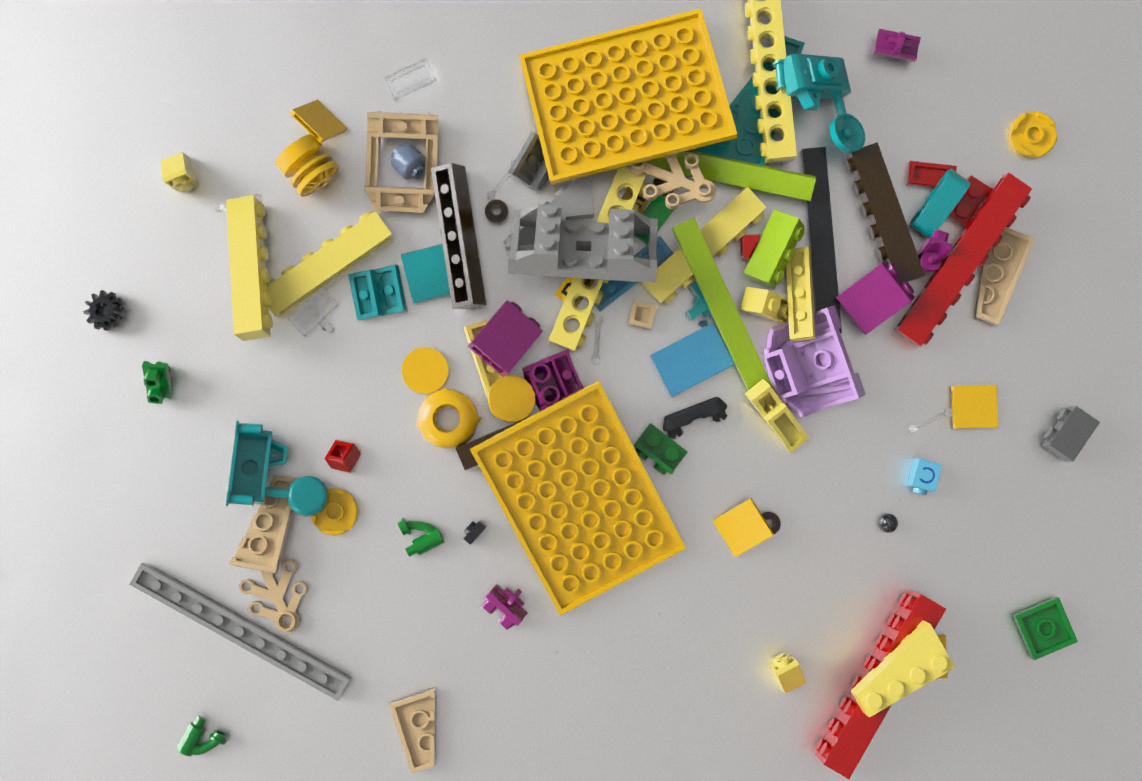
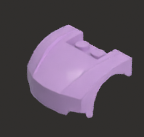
(812, 371)

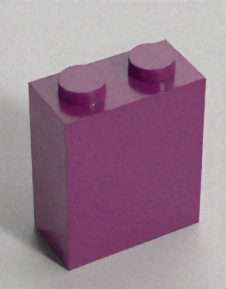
(876, 296)
(505, 338)

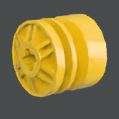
(307, 165)

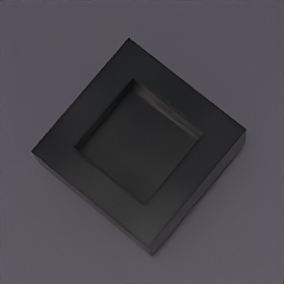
(474, 531)

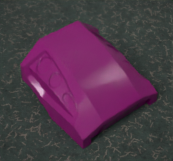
(552, 379)

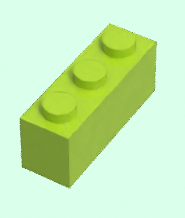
(774, 249)

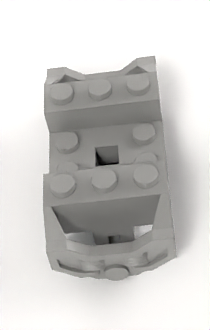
(583, 247)

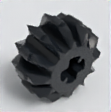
(96, 309)

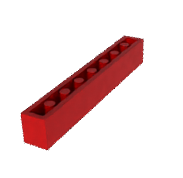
(966, 255)

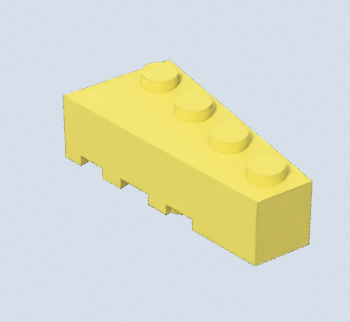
(905, 670)

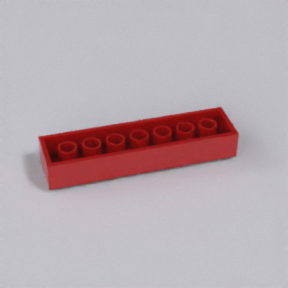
(852, 729)

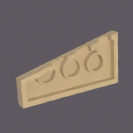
(1001, 274)

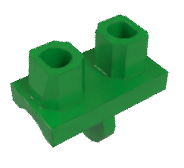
(157, 381)

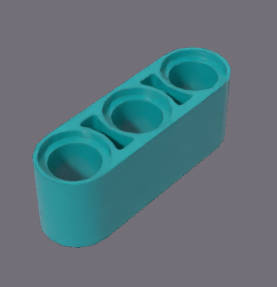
(940, 203)

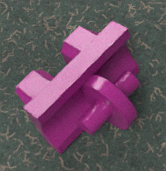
(897, 45)
(934, 251)
(508, 604)

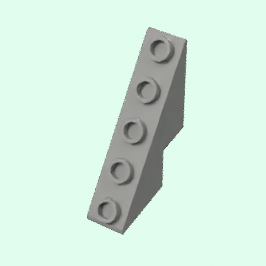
(575, 203)

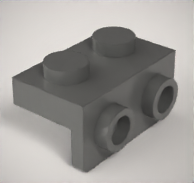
(530, 164)

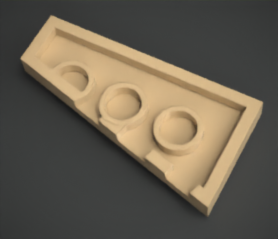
(267, 534)

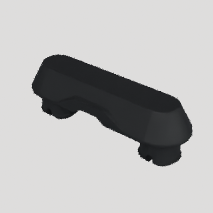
(712, 407)

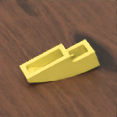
(777, 415)

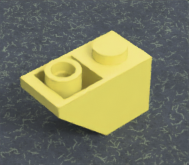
(179, 172)
(765, 305)
(787, 672)

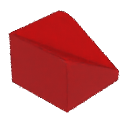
(747, 246)
(342, 456)

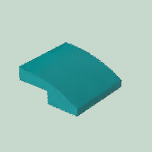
(426, 273)
(377, 292)

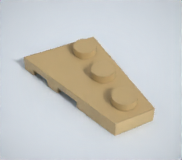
(416, 728)

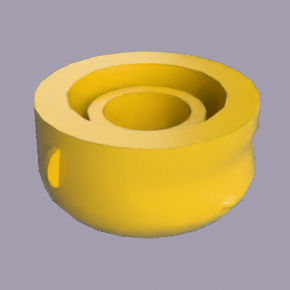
(448, 399)

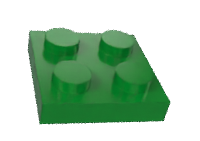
(1045, 628)

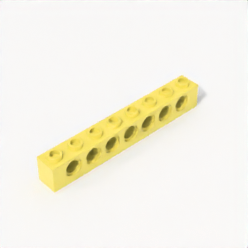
(774, 32)
(560, 334)

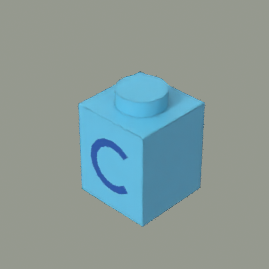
(924, 476)

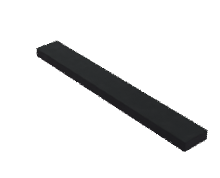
(821, 231)

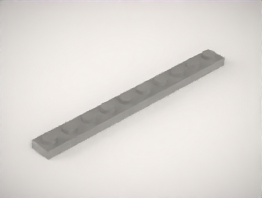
(240, 631)

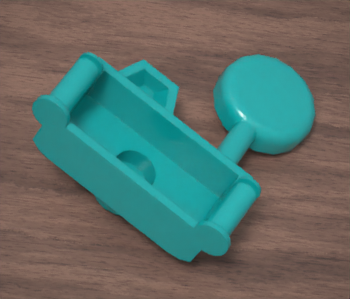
(822, 77)
(249, 471)

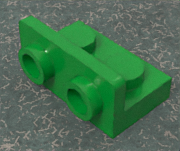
(660, 449)

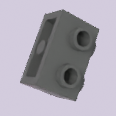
(1070, 433)

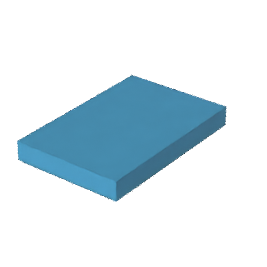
(692, 360)

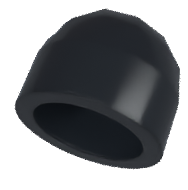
(884, 526)

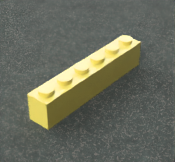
(718, 232)
(327, 263)
(248, 268)

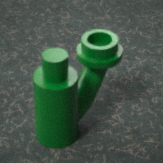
(425, 542)
(189, 742)

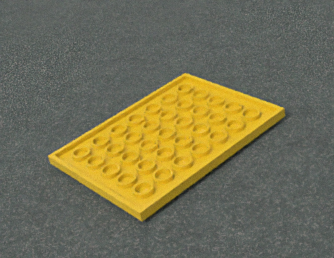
(627, 96)
(578, 498)

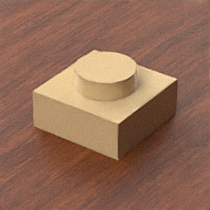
(642, 315)

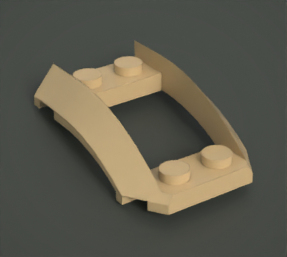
(400, 126)

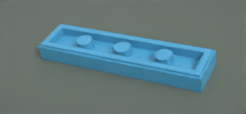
(615, 288)

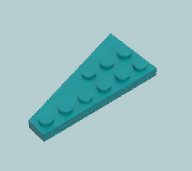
(745, 116)

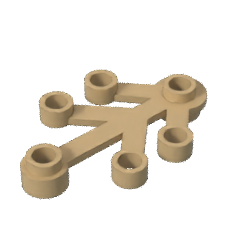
(676, 181)
(275, 593)

